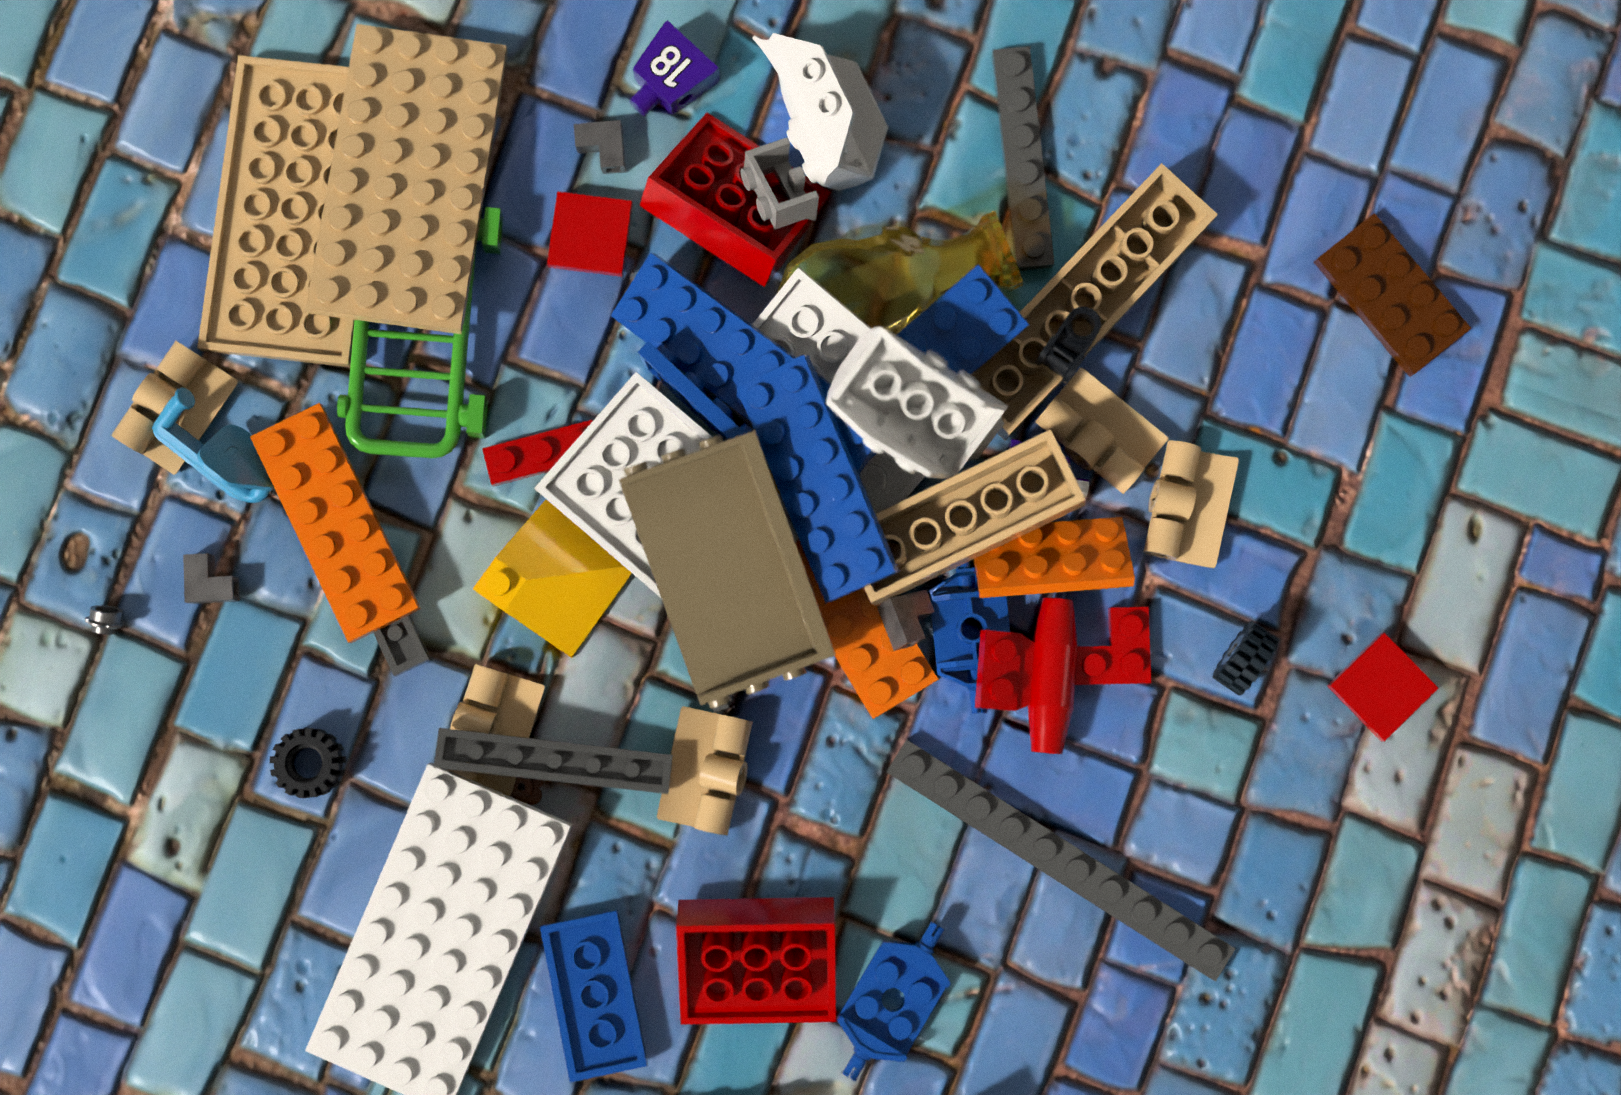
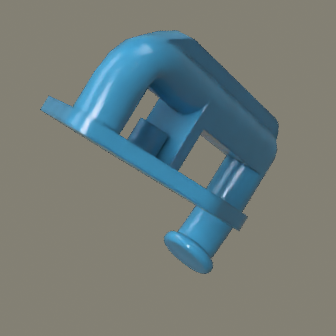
(225, 459)

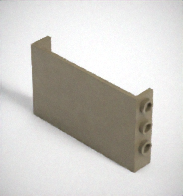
(726, 567)

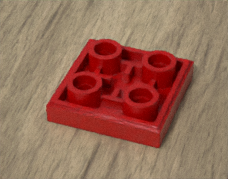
(590, 234)
(1382, 687)

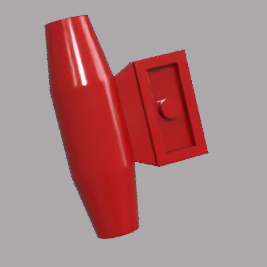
(1033, 674)

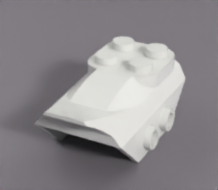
(829, 110)
(913, 405)

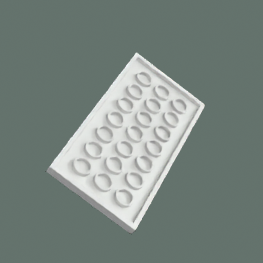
(439, 936)

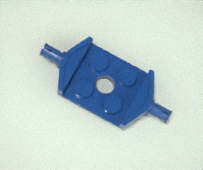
(888, 1032)

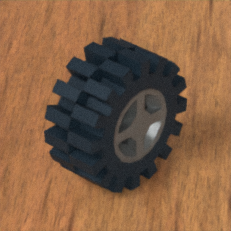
(1245, 658)

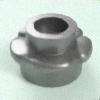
(105, 619)

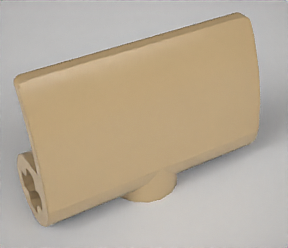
(177, 369)
(1101, 431)
(1190, 505)
(498, 706)
(706, 770)

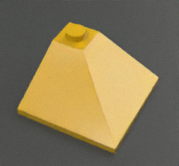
(554, 579)

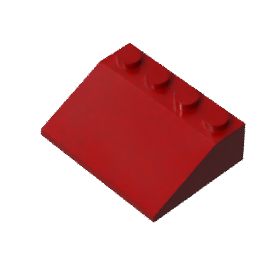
(705, 199)
(756, 960)

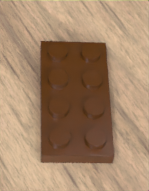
(1392, 295)

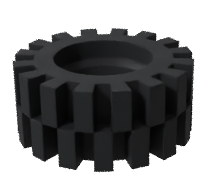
(285, 769)

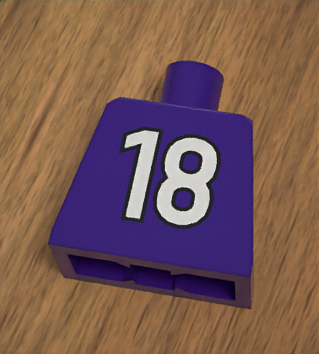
(672, 72)

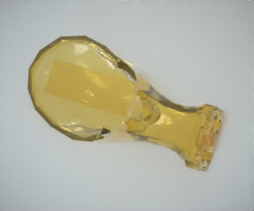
(901, 273)

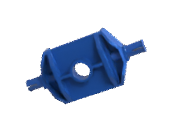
(953, 603)

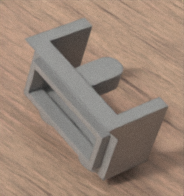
(774, 158)

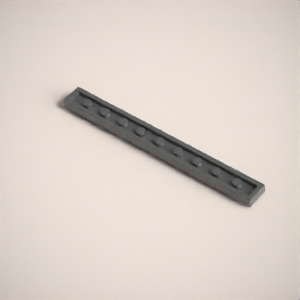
(1061, 860)

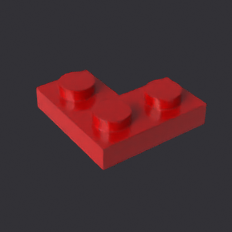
(1125, 658)

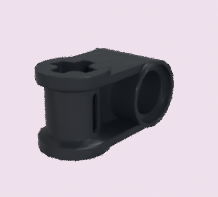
(1066, 348)

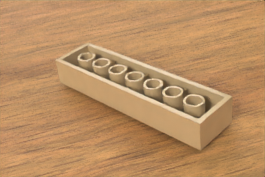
(1104, 275)

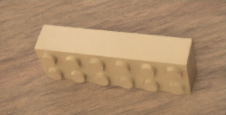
(976, 513)

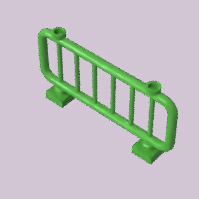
(457, 414)

